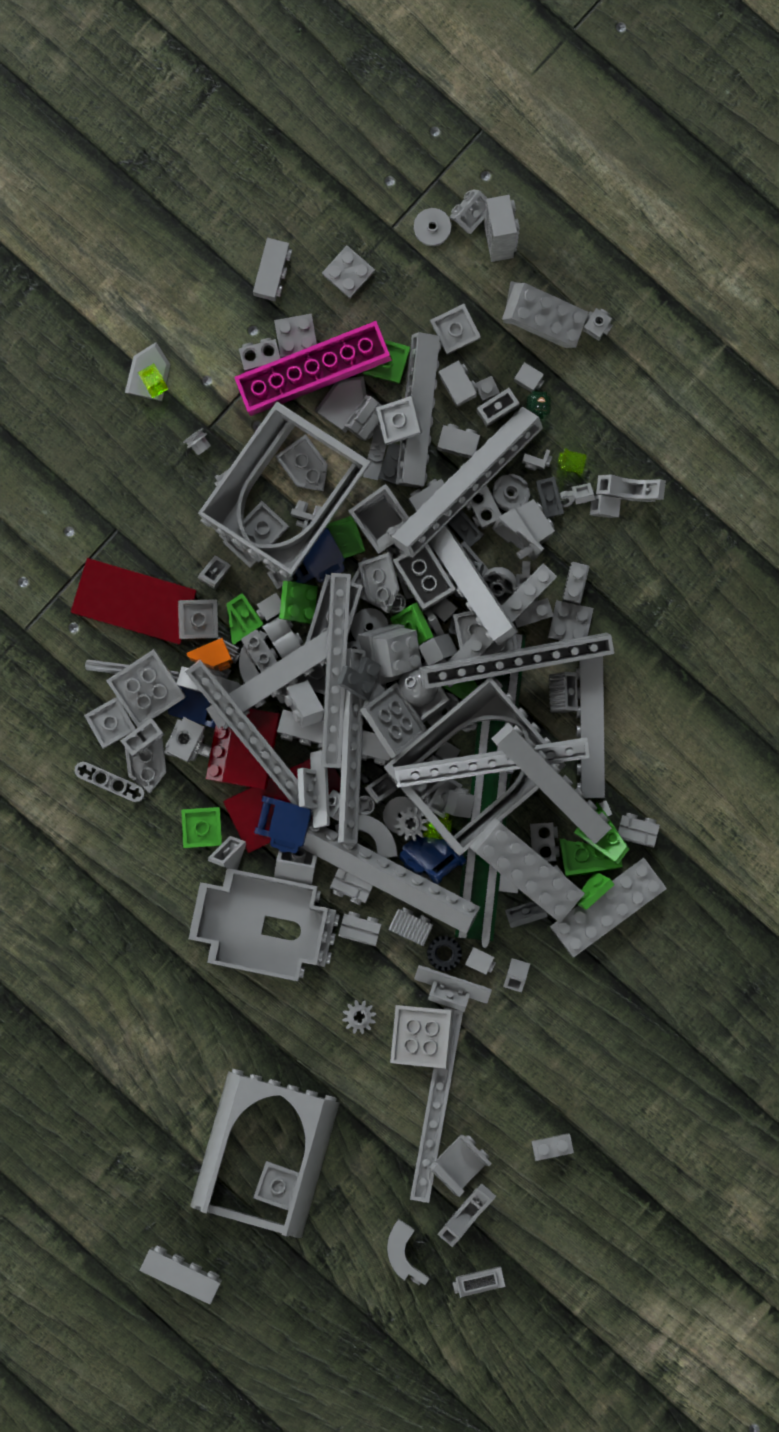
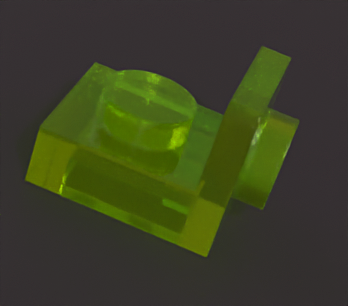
(153, 380)
(572, 461)
(432, 832)

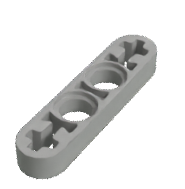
(110, 779)

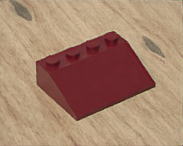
(232, 761)

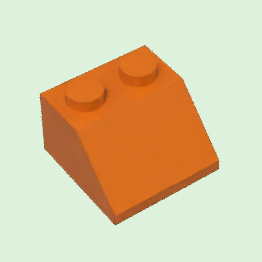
(213, 655)

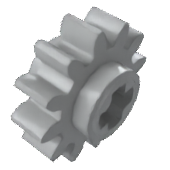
(405, 829)
(353, 1012)

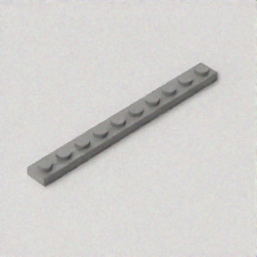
(334, 663)
(244, 730)
(351, 758)
(485, 763)
(434, 1119)

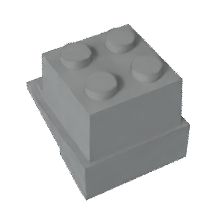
(379, 517)
(525, 529)
(393, 649)

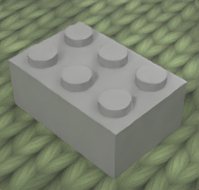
(424, 577)

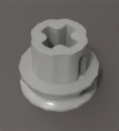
(198, 441)

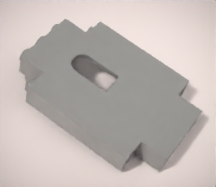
(234, 919)

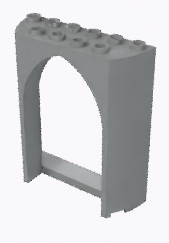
(227, 502)
(481, 705)
(317, 1119)

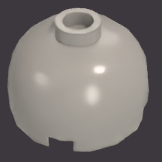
(501, 583)
(413, 691)

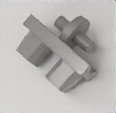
(300, 512)

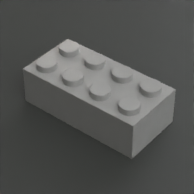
(545, 315)
(180, 1274)

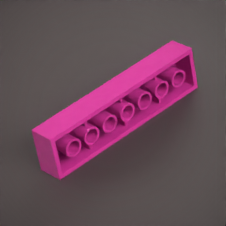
(313, 368)

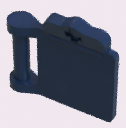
(322, 559)
(193, 708)
(287, 825)
(427, 854)

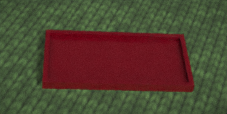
(130, 600)
(247, 806)

